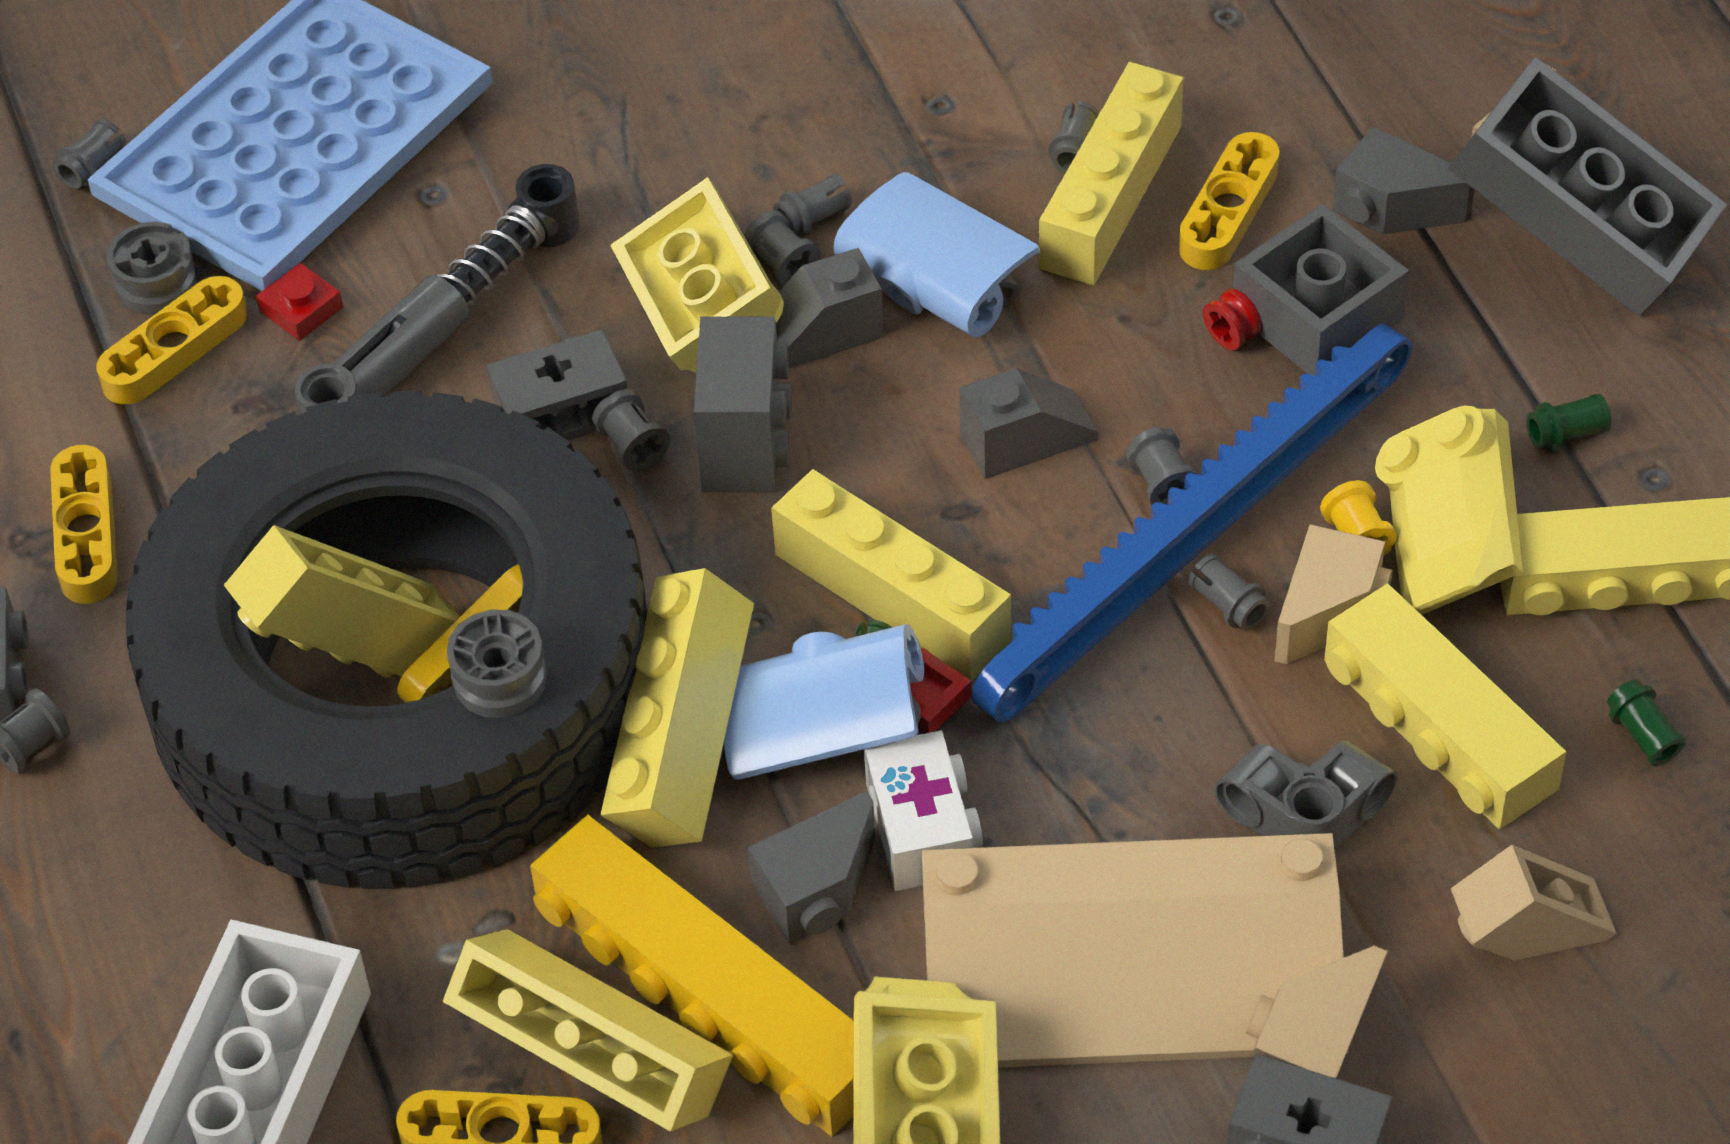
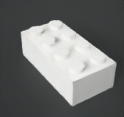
(258, 1042)

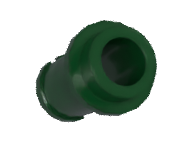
(1552, 425)
(1645, 721)

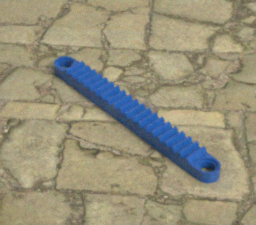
(1189, 521)

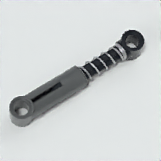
(432, 311)

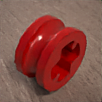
(1232, 319)

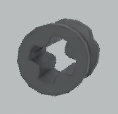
(780, 245)
(637, 437)
(1159, 462)
(30, 729)

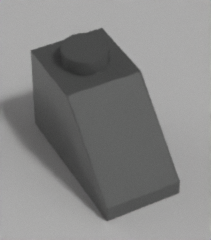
(1399, 186)
(830, 308)
(1020, 421)
(814, 867)

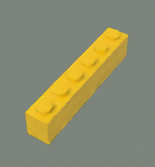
(701, 971)

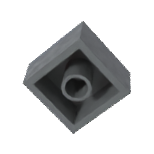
(1321, 287)
(741, 403)

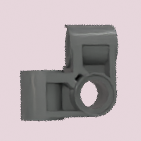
(1291, 799)

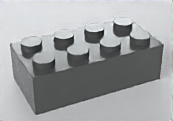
(1588, 186)

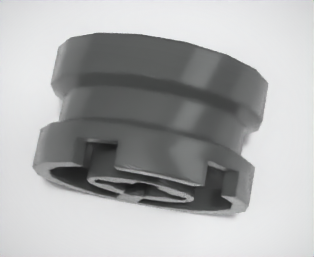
(151, 266)
(491, 640)

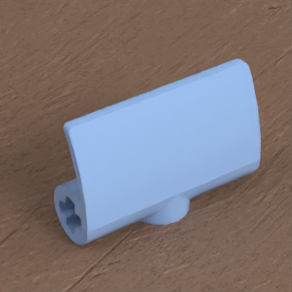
(935, 252)
(823, 700)

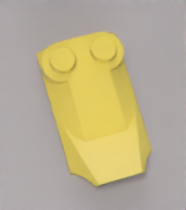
(694, 265)
(1452, 506)
(924, 1065)

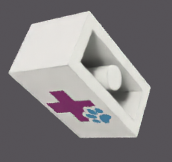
(919, 803)

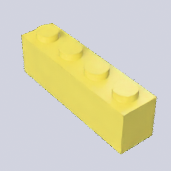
(1110, 173)
(1621, 557)
(891, 573)
(338, 603)
(1443, 707)
(678, 709)
(588, 1029)

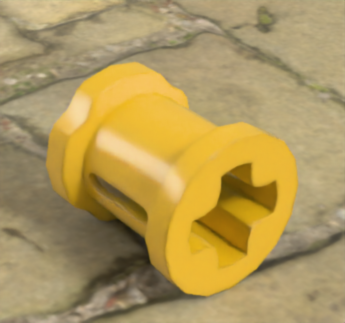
(1353, 512)

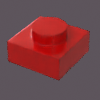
(299, 301)
(939, 692)

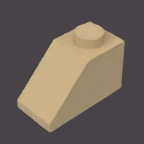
(1328, 579)
(1530, 906)
(1316, 1013)

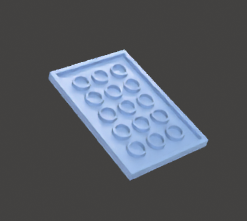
(291, 134)

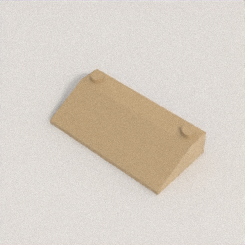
(1130, 941)

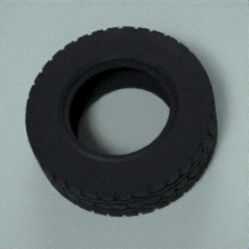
(415, 782)

